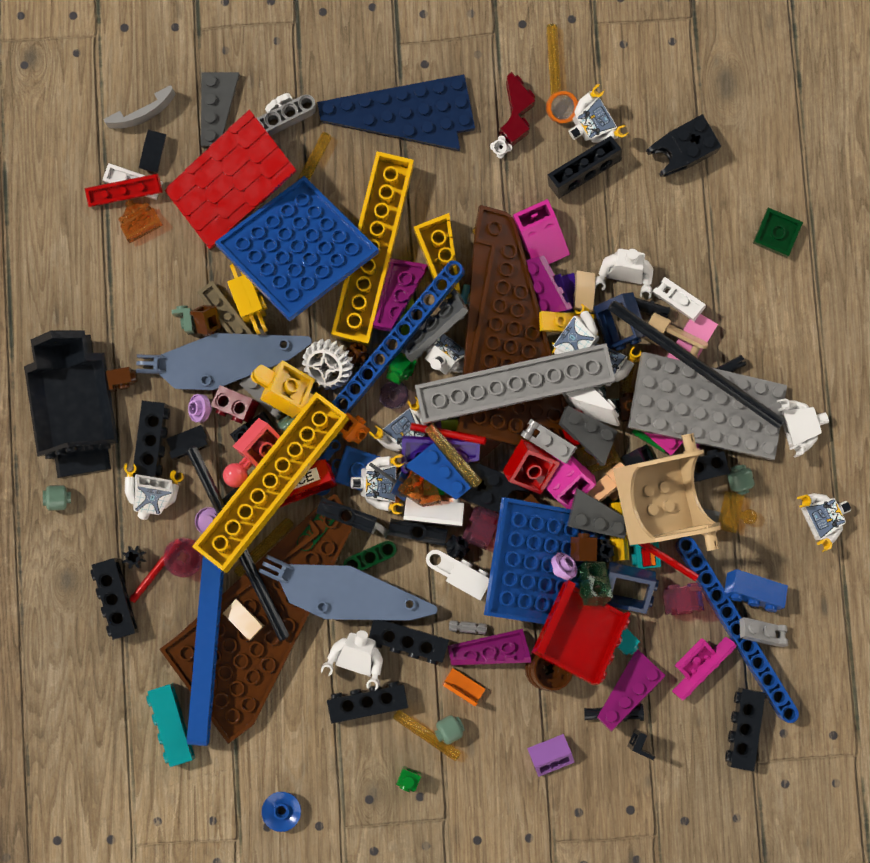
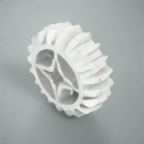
(333, 360)

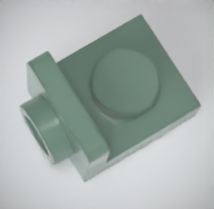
(187, 321)

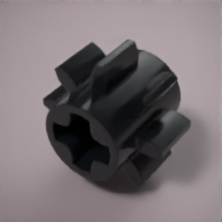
(457, 547)
(604, 550)
(129, 555)

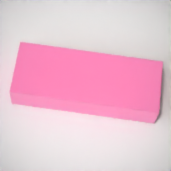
(701, 328)

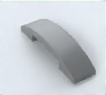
(144, 114)

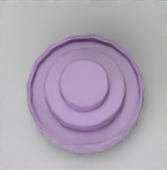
(199, 408)
(204, 518)
(564, 566)

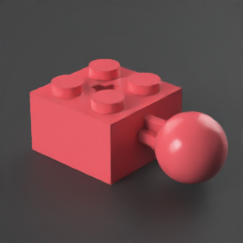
(253, 447)

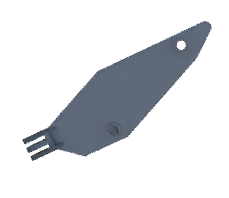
(221, 359)
(345, 593)

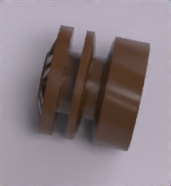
(553, 680)

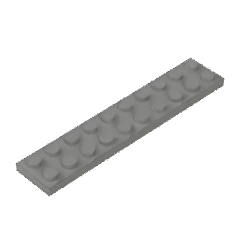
(515, 383)

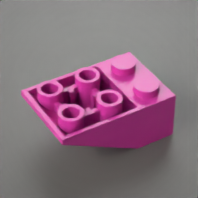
(541, 232)
(567, 479)

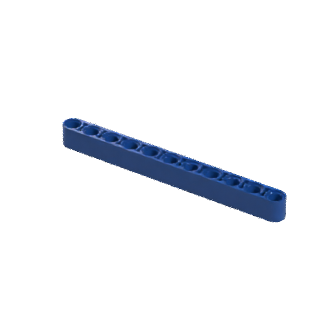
(396, 334)
(728, 622)
(205, 654)

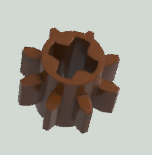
(359, 354)

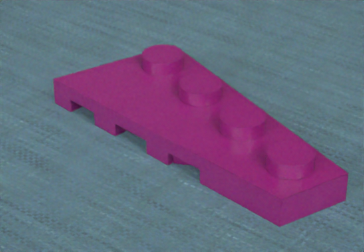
(397, 291)
(495, 649)
(633, 686)

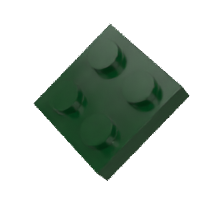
(777, 232)

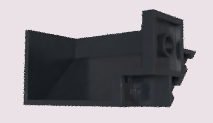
(70, 402)

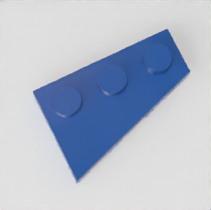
(439, 471)

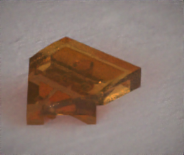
(138, 220)
(420, 490)

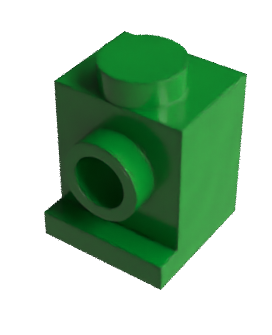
(400, 369)
(408, 779)

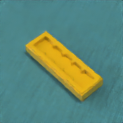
(555, 321)

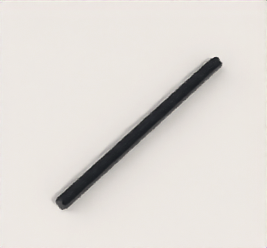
(696, 364)
(245, 558)

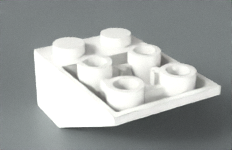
(593, 405)

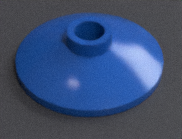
(276, 820)

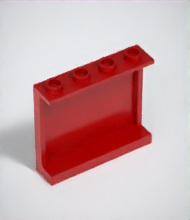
(580, 635)

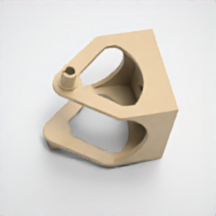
(662, 499)

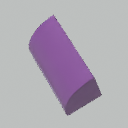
(551, 755)

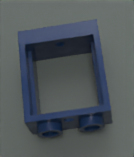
(607, 324)
(633, 574)

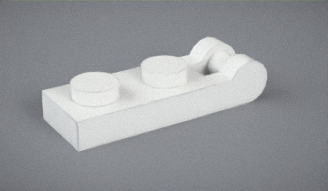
(679, 299)

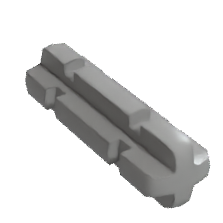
(468, 627)

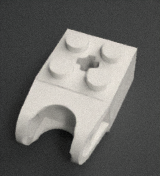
(461, 574)

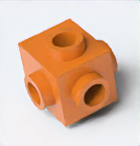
(354, 429)

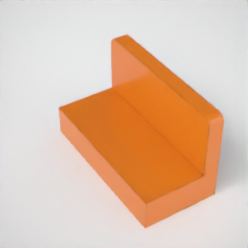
(463, 686)

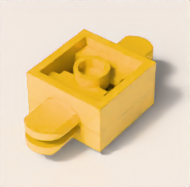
(248, 301)
(280, 380)

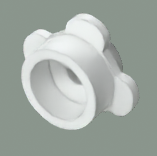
(495, 146)

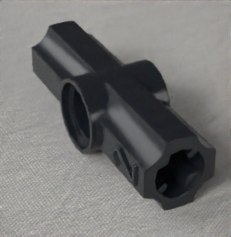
(334, 511)
(430, 534)

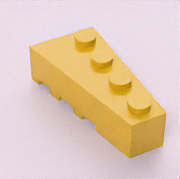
(437, 247)

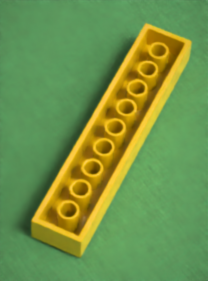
(380, 225)
(271, 482)

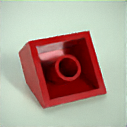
(530, 467)

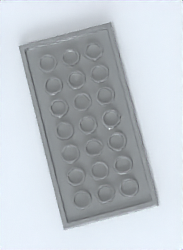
(679, 401)

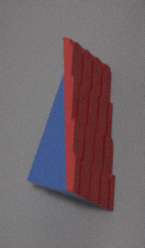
(230, 179)

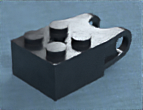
(680, 150)
(496, 488)

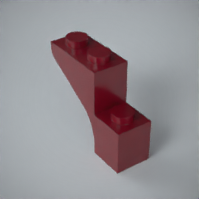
(520, 102)

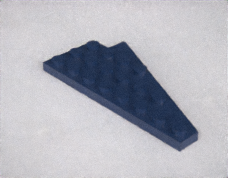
(415, 112)

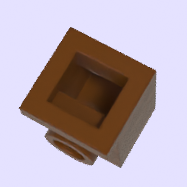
(206, 319)
(121, 378)
(624, 412)

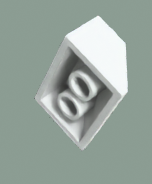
(446, 513)

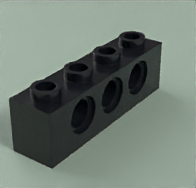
(584, 167)
(145, 431)
(128, 625)
(438, 643)
(339, 714)
(751, 739)

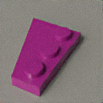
(545, 287)

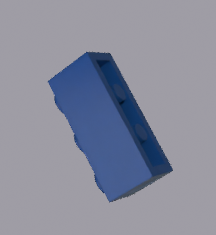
(755, 590)

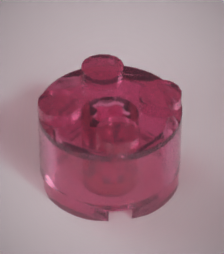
(482, 528)
(176, 566)
(683, 600)

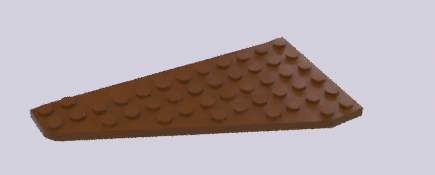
(504, 328)
(250, 668)

